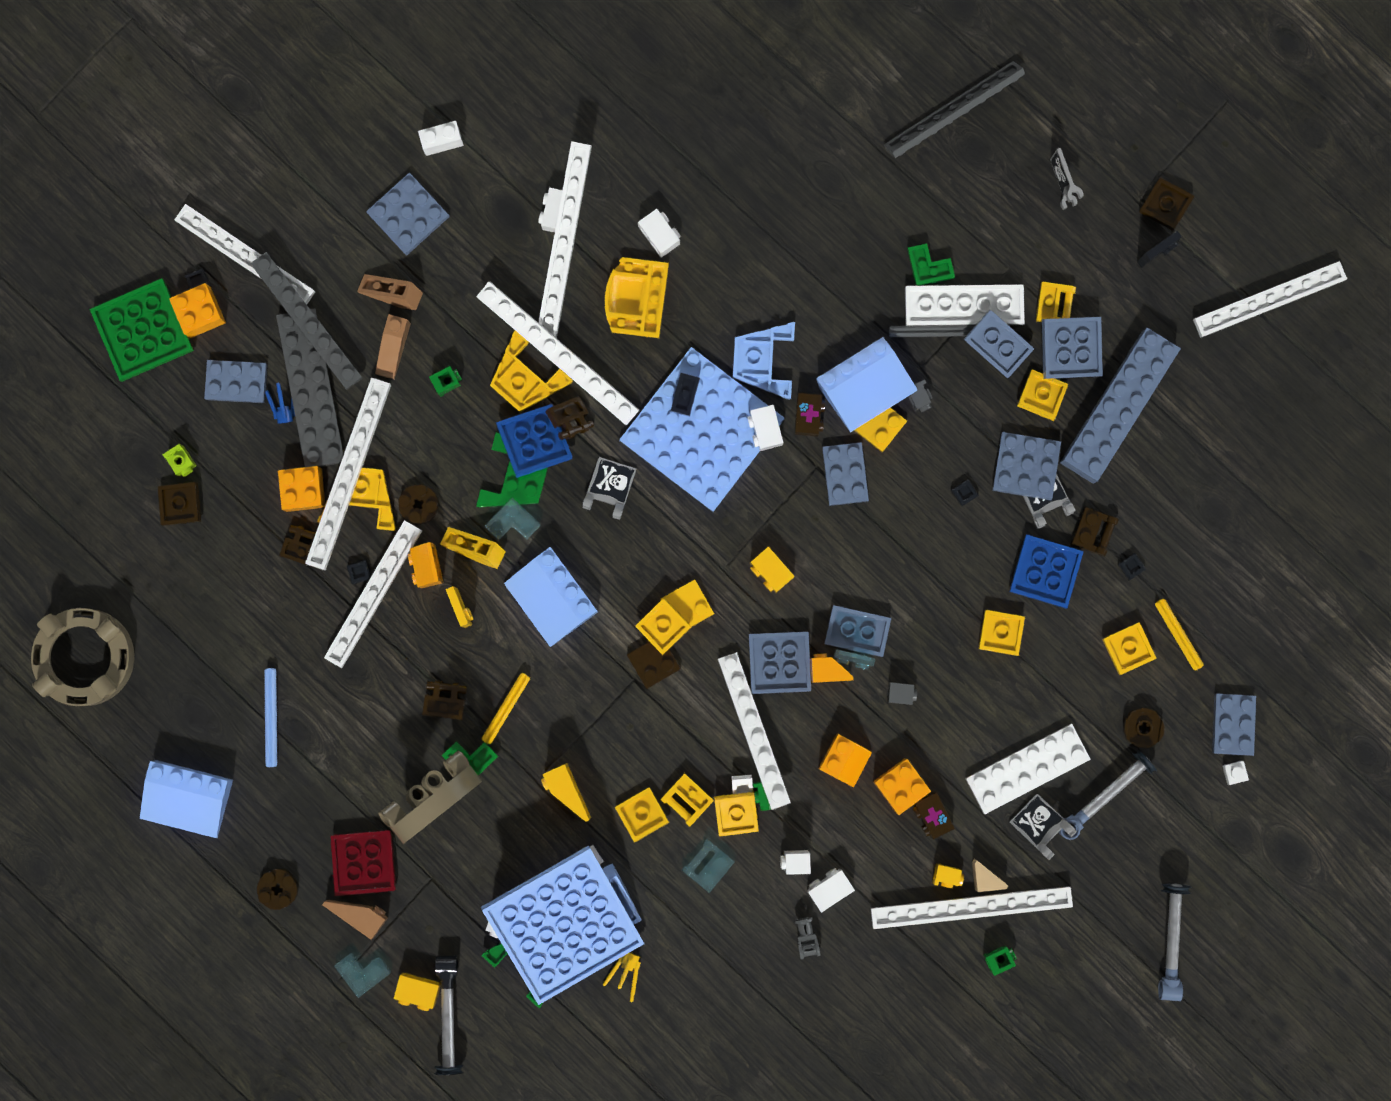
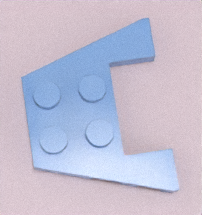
(754, 359)

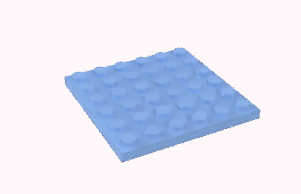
(711, 446)
(562, 925)

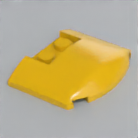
(636, 297)

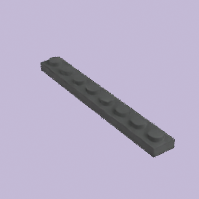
(954, 109)
(306, 320)

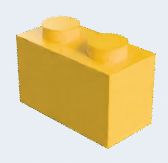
(771, 570)
(417, 991)

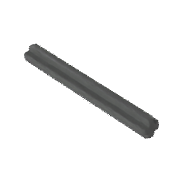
(930, 330)

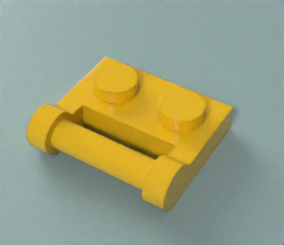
(1049, 300)
(691, 794)

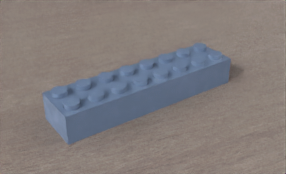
(1120, 405)

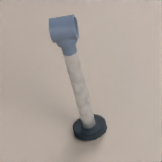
(1109, 793)
(1170, 986)

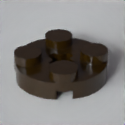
(416, 515)
(1133, 733)
(267, 895)

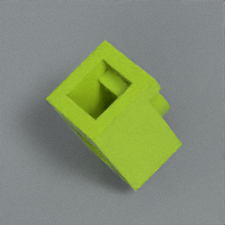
(187, 464)

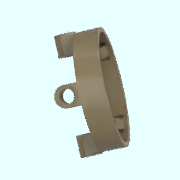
(105, 686)
(433, 799)

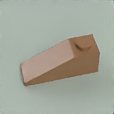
(392, 291)
(392, 346)
(361, 917)

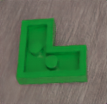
(924, 270)
(478, 760)

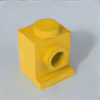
(947, 876)

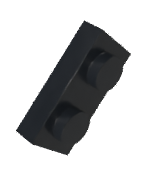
(685, 394)

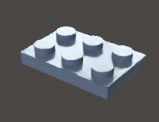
(998, 343)
(235, 381)
(845, 474)
(857, 631)
(1234, 724)

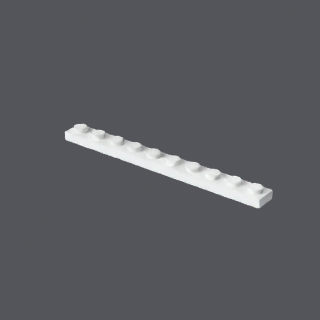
(564, 236)
(557, 353)
(348, 474)
(971, 907)

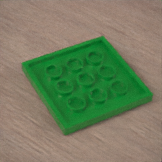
(141, 330)

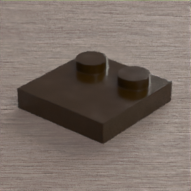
(1166, 204)
(179, 503)
(652, 665)

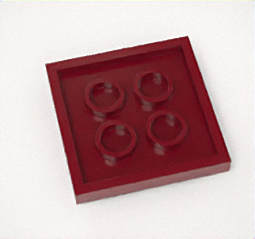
(363, 862)

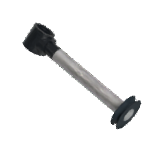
(447, 970)

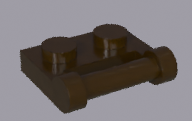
(1088, 529)

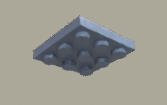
(407, 214)
(1072, 347)
(1026, 466)
(779, 662)

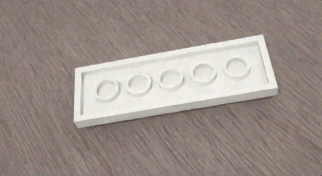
(963, 304)
(1027, 768)

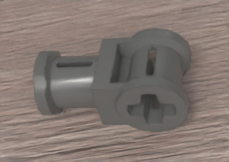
(808, 939)

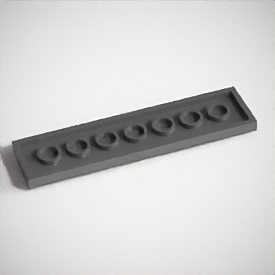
(310, 396)

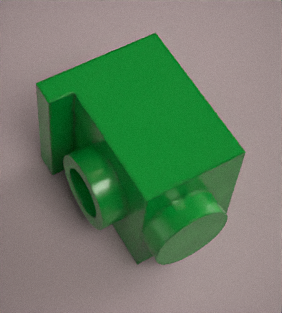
(438, 380)
(760, 797)
(999, 967)

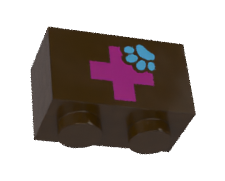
(808, 414)
(933, 816)

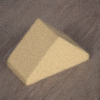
(985, 880)

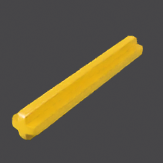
(1179, 634)
(505, 708)

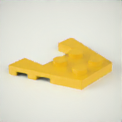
(518, 383)
(373, 493)

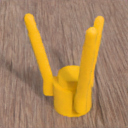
(628, 962)

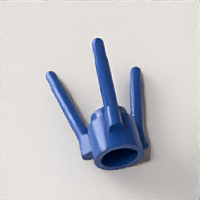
(284, 414)

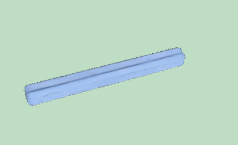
(270, 718)

